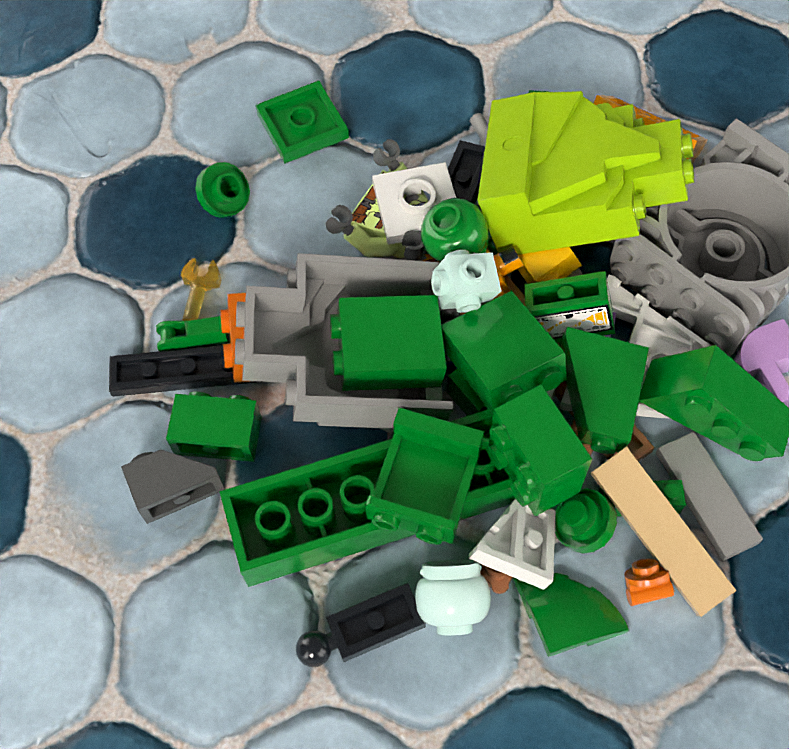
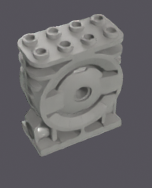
(709, 253)

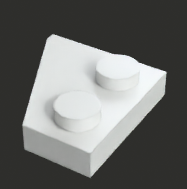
(520, 545)

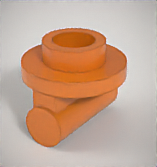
(647, 582)

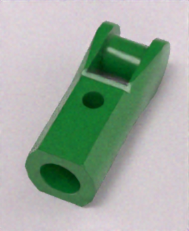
(198, 333)

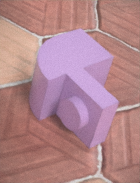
(767, 357)

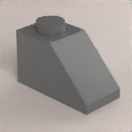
(168, 483)

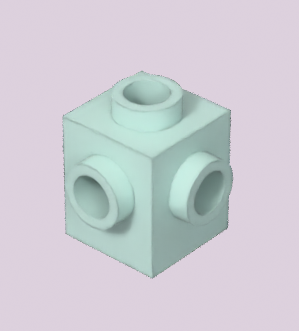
(465, 280)

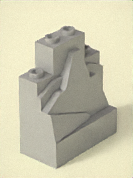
(292, 342)

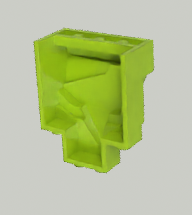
(576, 171)

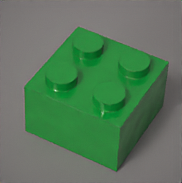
(537, 451)

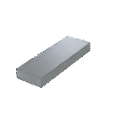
(709, 496)

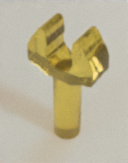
(198, 286)

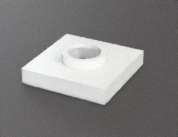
(395, 212)

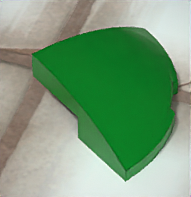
(570, 614)

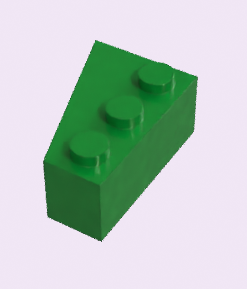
(718, 401)

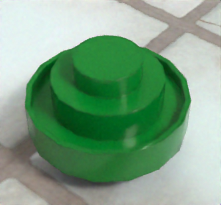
(222, 189)
(585, 521)

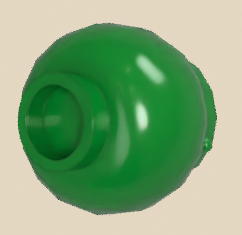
(452, 227)

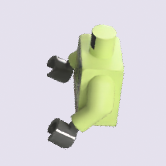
(364, 225)

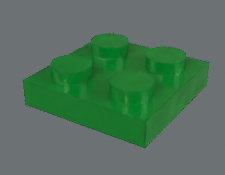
(302, 121)

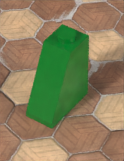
(603, 387)

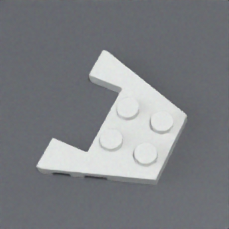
(650, 330)

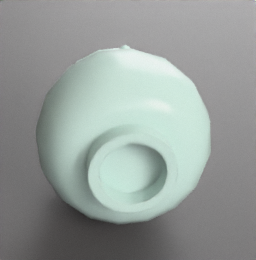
(452, 596)

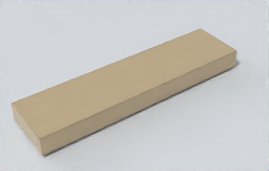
(663, 532)

